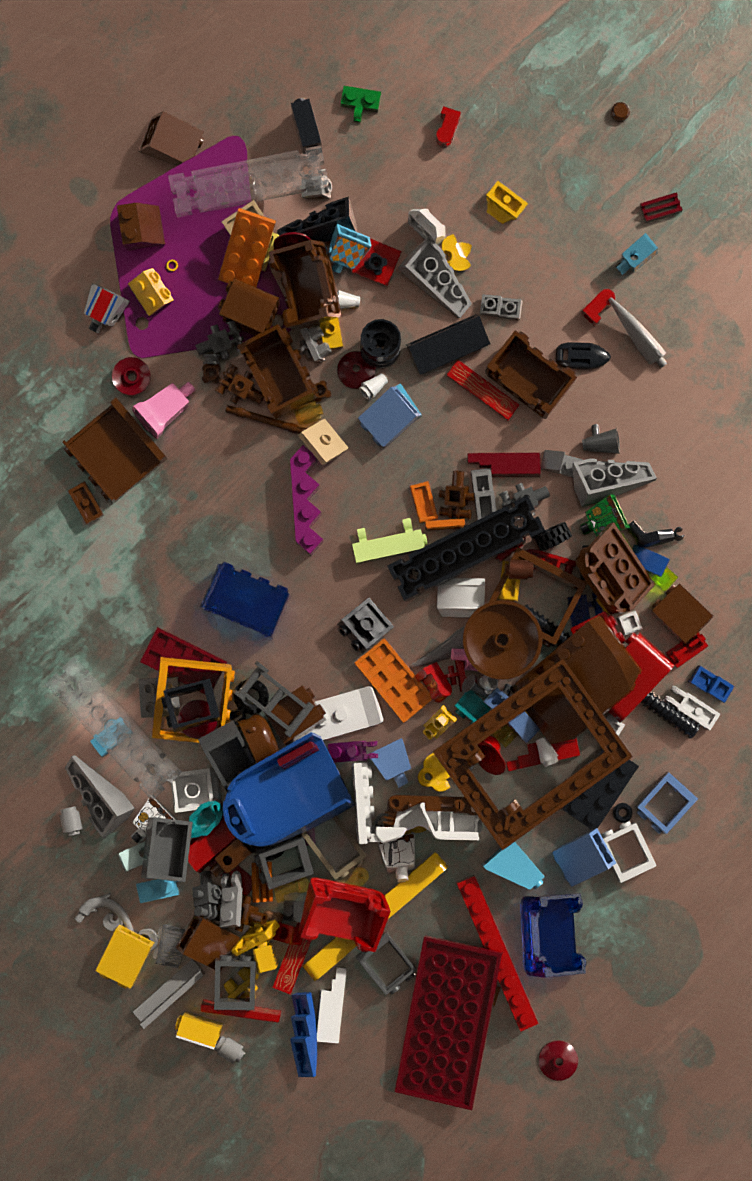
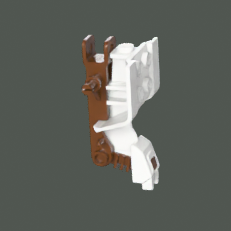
(432, 813)

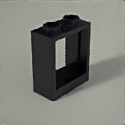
(186, 689)

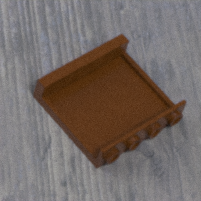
(114, 451)

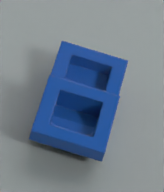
(651, 561)
(711, 684)

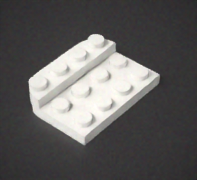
(362, 796)

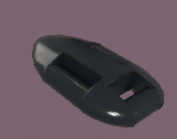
(582, 355)

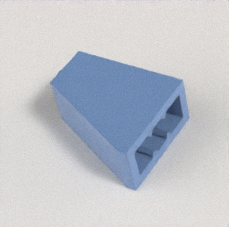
(521, 725)

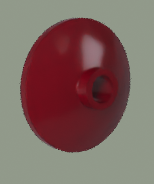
(289, 239)
(127, 367)
(351, 378)
(193, 710)
(555, 1050)

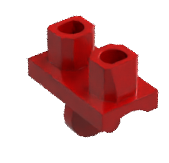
(460, 673)

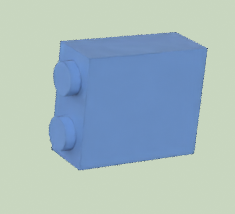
(388, 417)
(584, 857)

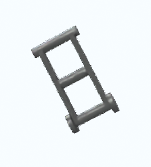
(242, 693)

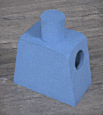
(393, 762)

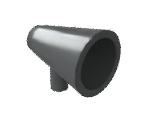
(602, 442)

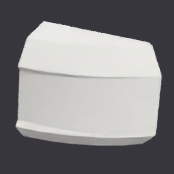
(426, 225)
(460, 597)
(195, 788)

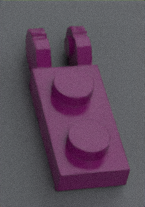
(351, 751)

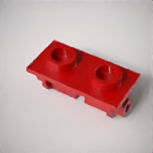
(681, 654)

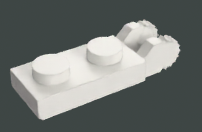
(694, 708)

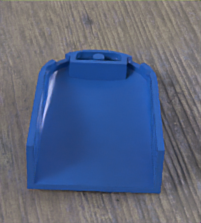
(279, 803)

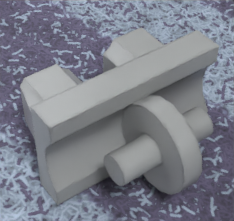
(317, 351)

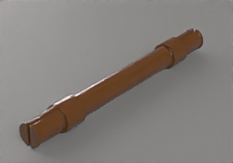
(243, 413)

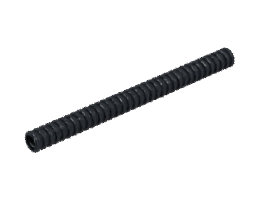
(651, 701)

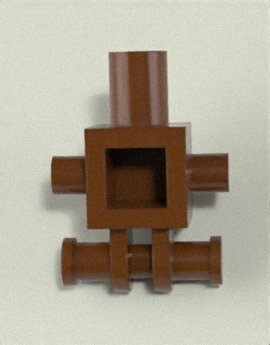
(240, 387)
(456, 495)
(250, 914)

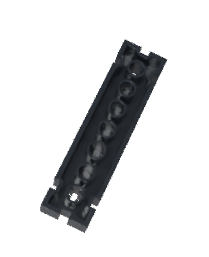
(466, 548)

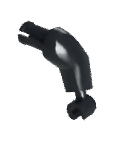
(654, 538)

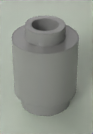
(70, 821)
(229, 1049)

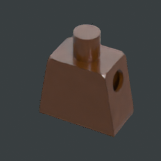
(237, 851)

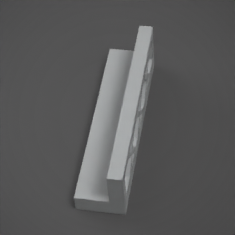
(168, 993)

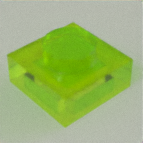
(666, 580)

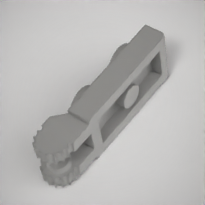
(231, 900)

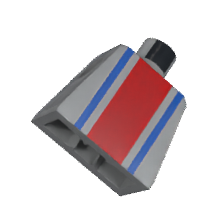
(103, 307)

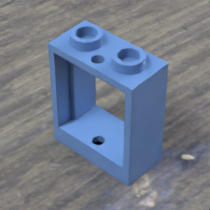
(680, 789)

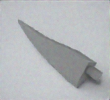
(640, 336)
(443, 651)

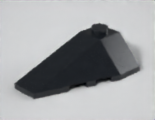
(321, 225)

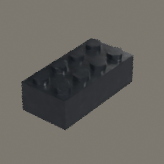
(595, 803)

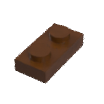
(85, 503)

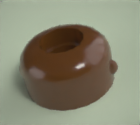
(259, 737)

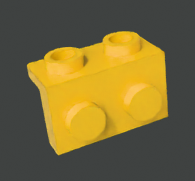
(150, 291)

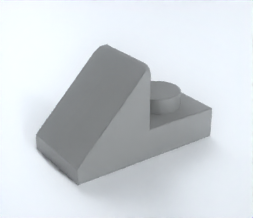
(558, 462)

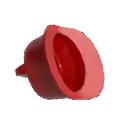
(493, 761)

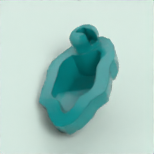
(205, 818)

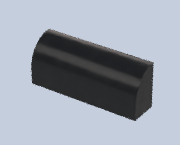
(448, 344)

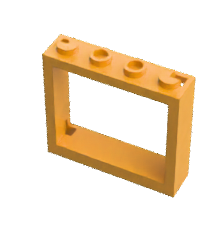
(226, 695)

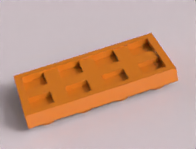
(247, 248)
(393, 680)

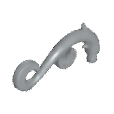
(123, 919)

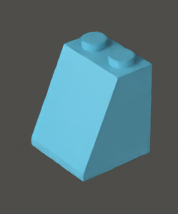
(514, 866)

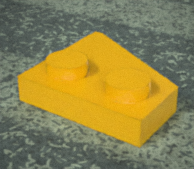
(255, 936)

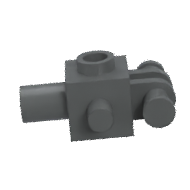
(219, 340)
(535, 496)
(207, 897)

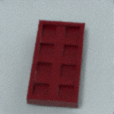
(169, 646)

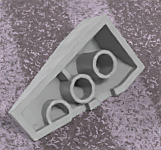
(431, 272)
(599, 479)
(104, 801)

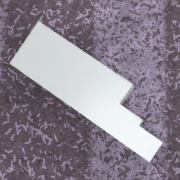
(330, 1009)

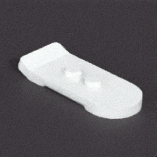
(349, 713)

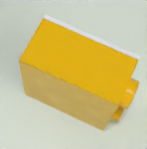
(198, 1029)

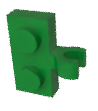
(360, 100)

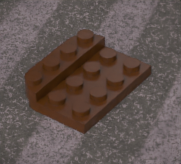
(614, 571)

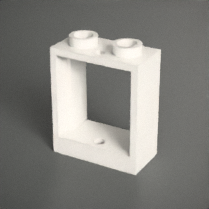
(639, 868)

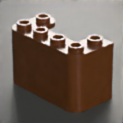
(307, 284)
(249, 307)
(278, 371)
(529, 375)

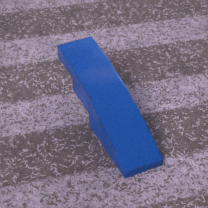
(305, 1039)

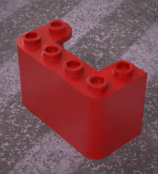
(654, 669)

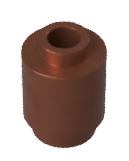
(519, 569)

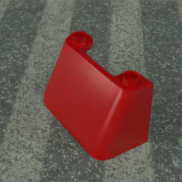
(344, 913)

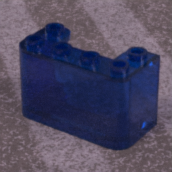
(246, 599)

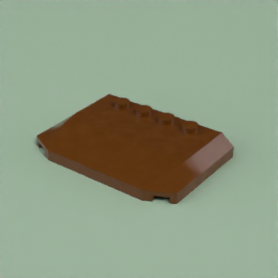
(601, 668)

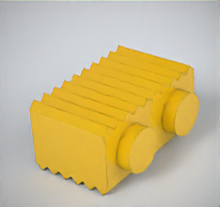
(265, 957)

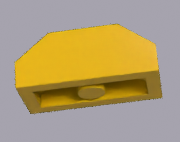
(504, 203)

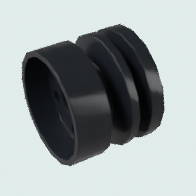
(380, 333)

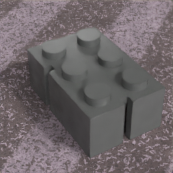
(227, 752)
(166, 849)

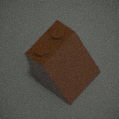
(171, 139)
(140, 225)

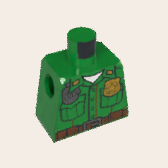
(602, 514)

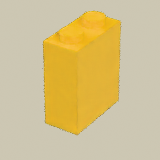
(124, 957)

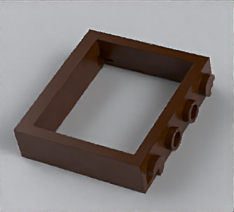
(554, 572)

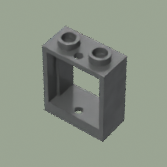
(289, 876)
(394, 985)
(235, 1003)

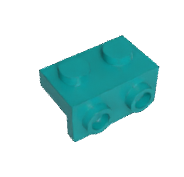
(471, 706)

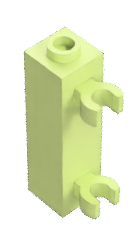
(388, 546)

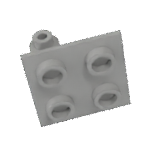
(147, 694)

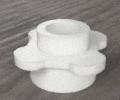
(488, 684)

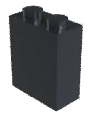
(305, 124)

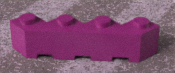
(304, 511)

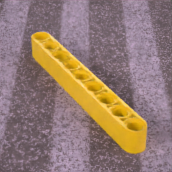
(396, 899)

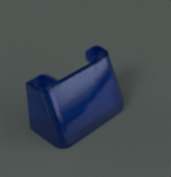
(550, 935)

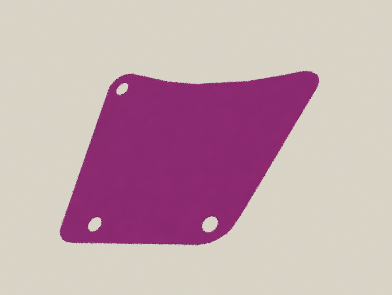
(199, 248)

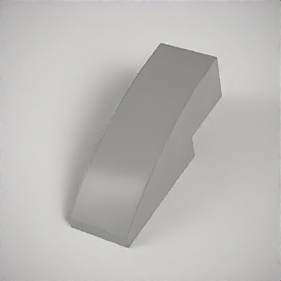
(483, 491)

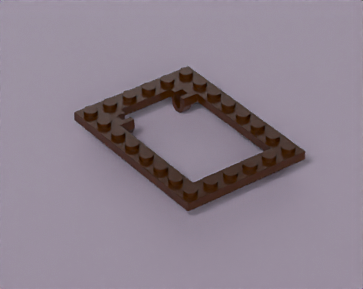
(512, 821)

